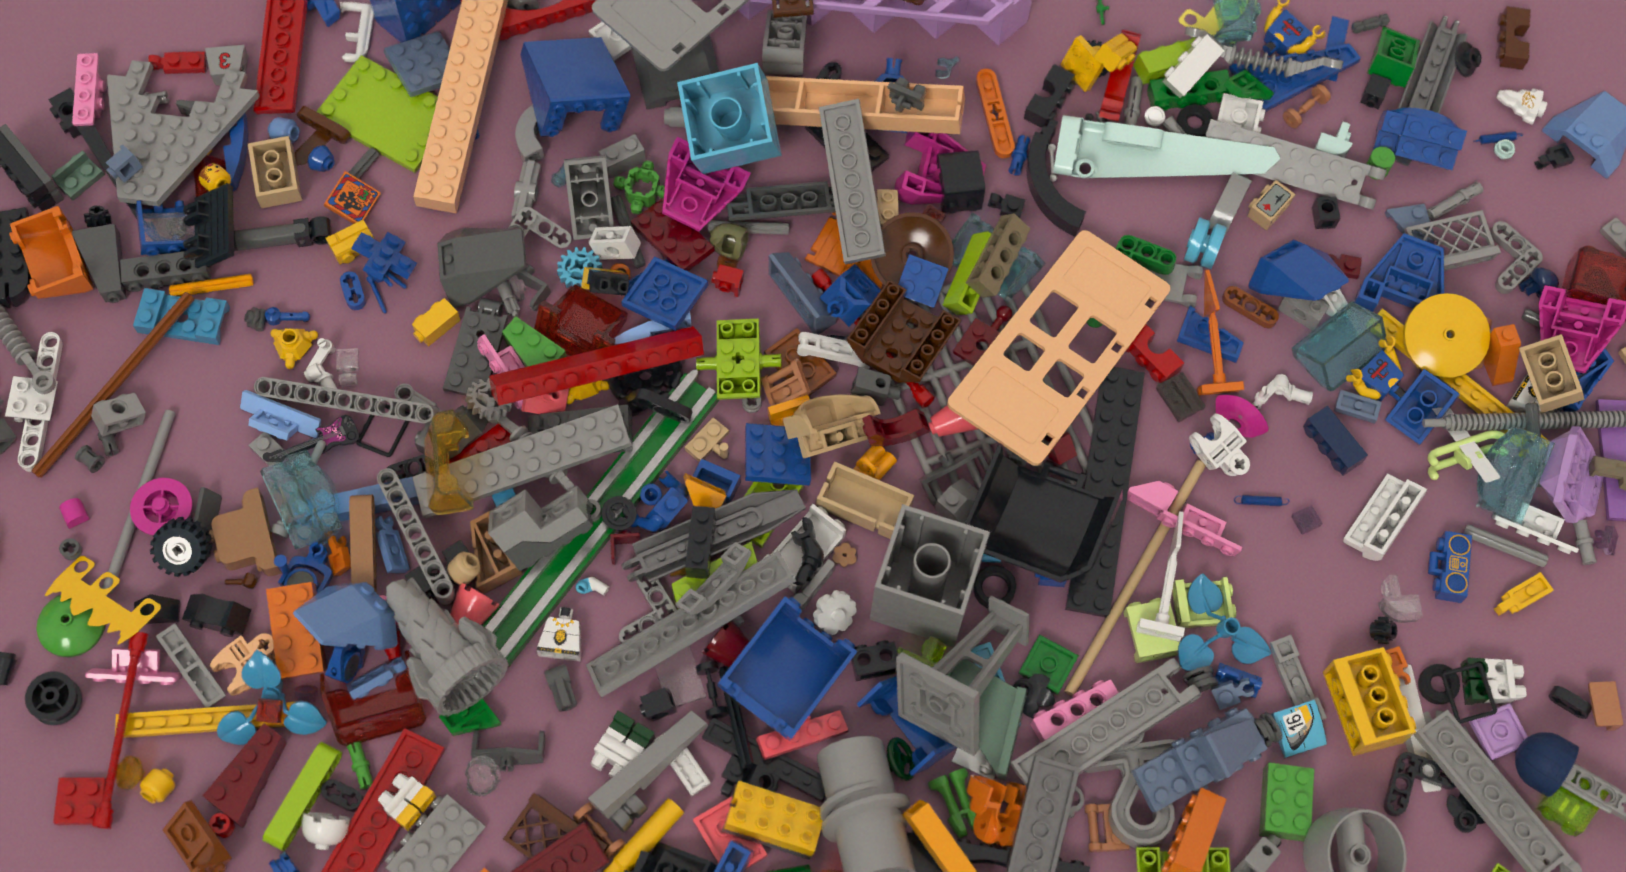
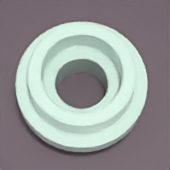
(1506, 145)

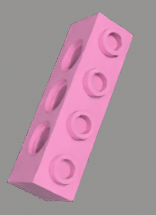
(1042, 720)

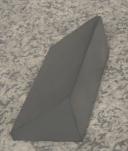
(207, 508)

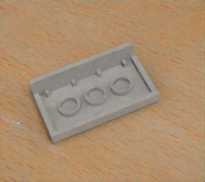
(438, 839)

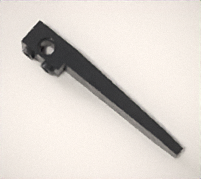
(62, 107)

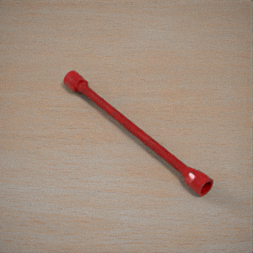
(920, 392)
(104, 814)

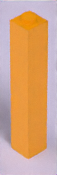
(937, 838)

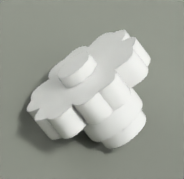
(834, 612)

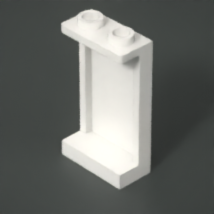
(828, 535)

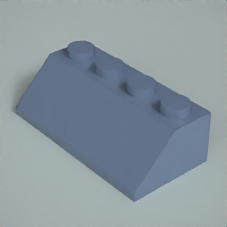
(800, 291)

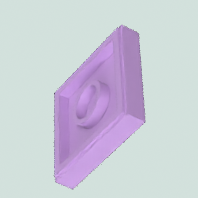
(1499, 732)

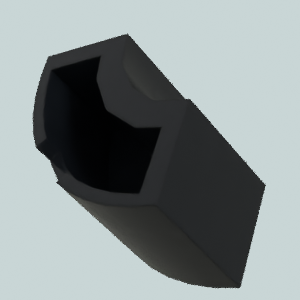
(216, 614)

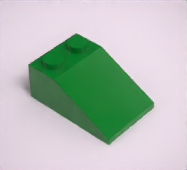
(1394, 57)

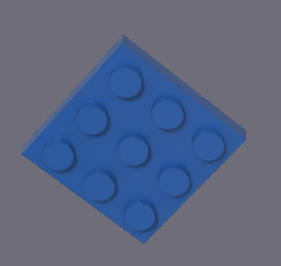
(664, 293)
(774, 457)

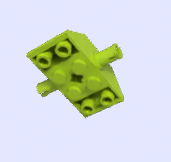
(738, 343)

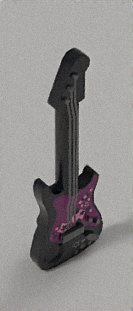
(339, 432)

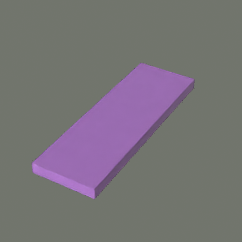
(1613, 446)

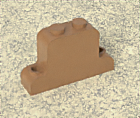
(245, 536)

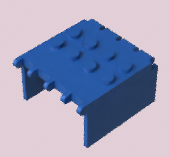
(410, 18)

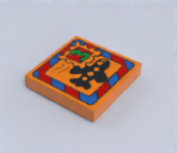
(351, 198)

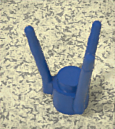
(371, 279)

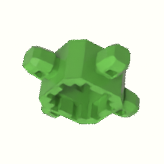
(636, 199)

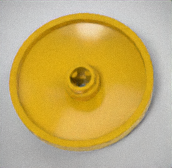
(1427, 339)

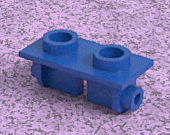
(1227, 673)

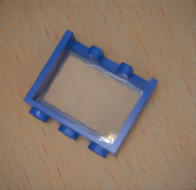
(162, 229)

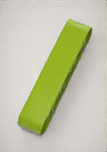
(302, 796)

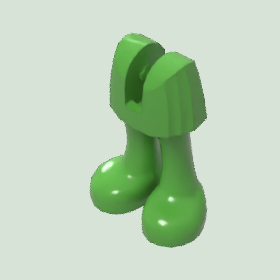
(956, 815)

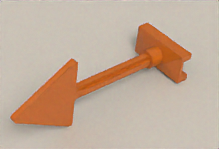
(1219, 383)

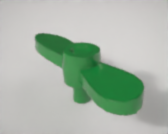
(1100, 8)

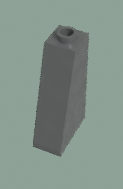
(102, 255)

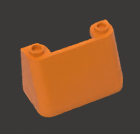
(51, 254)

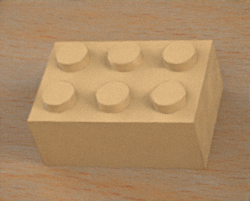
(274, 172)
(1551, 373)

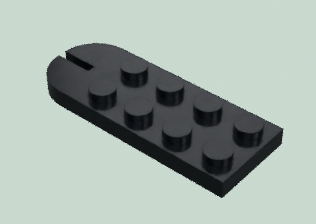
(13, 267)

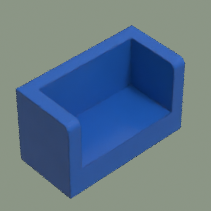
(719, 477)

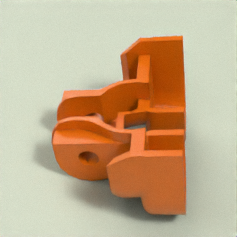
(990, 823)

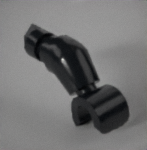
(812, 552)

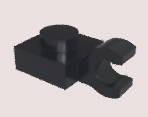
(1556, 155)
(1008, 205)
(733, 773)

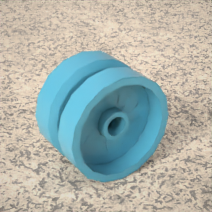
(1205, 243)

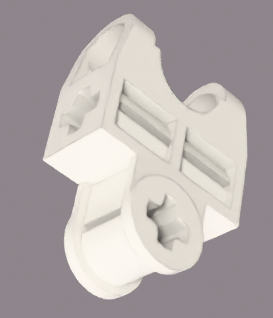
(1224, 448)

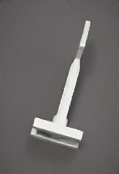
(1160, 627)

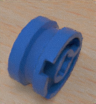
(283, 864)

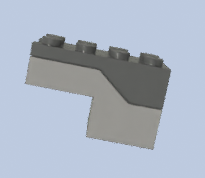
(534, 532)

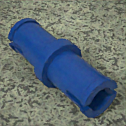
(1019, 155)

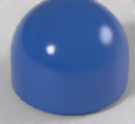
(652, 495)

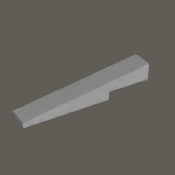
(647, 765)

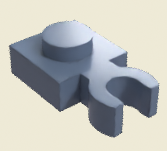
(1228, 694)

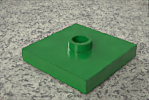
(1050, 660)

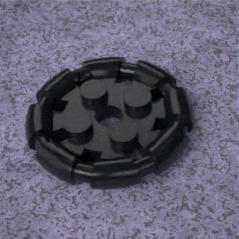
(654, 383)

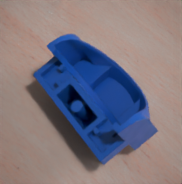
(1420, 136)

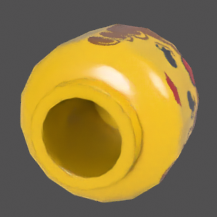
(213, 176)

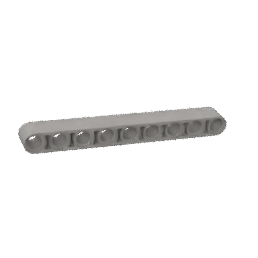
(337, 400)

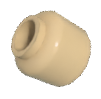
(464, 568)

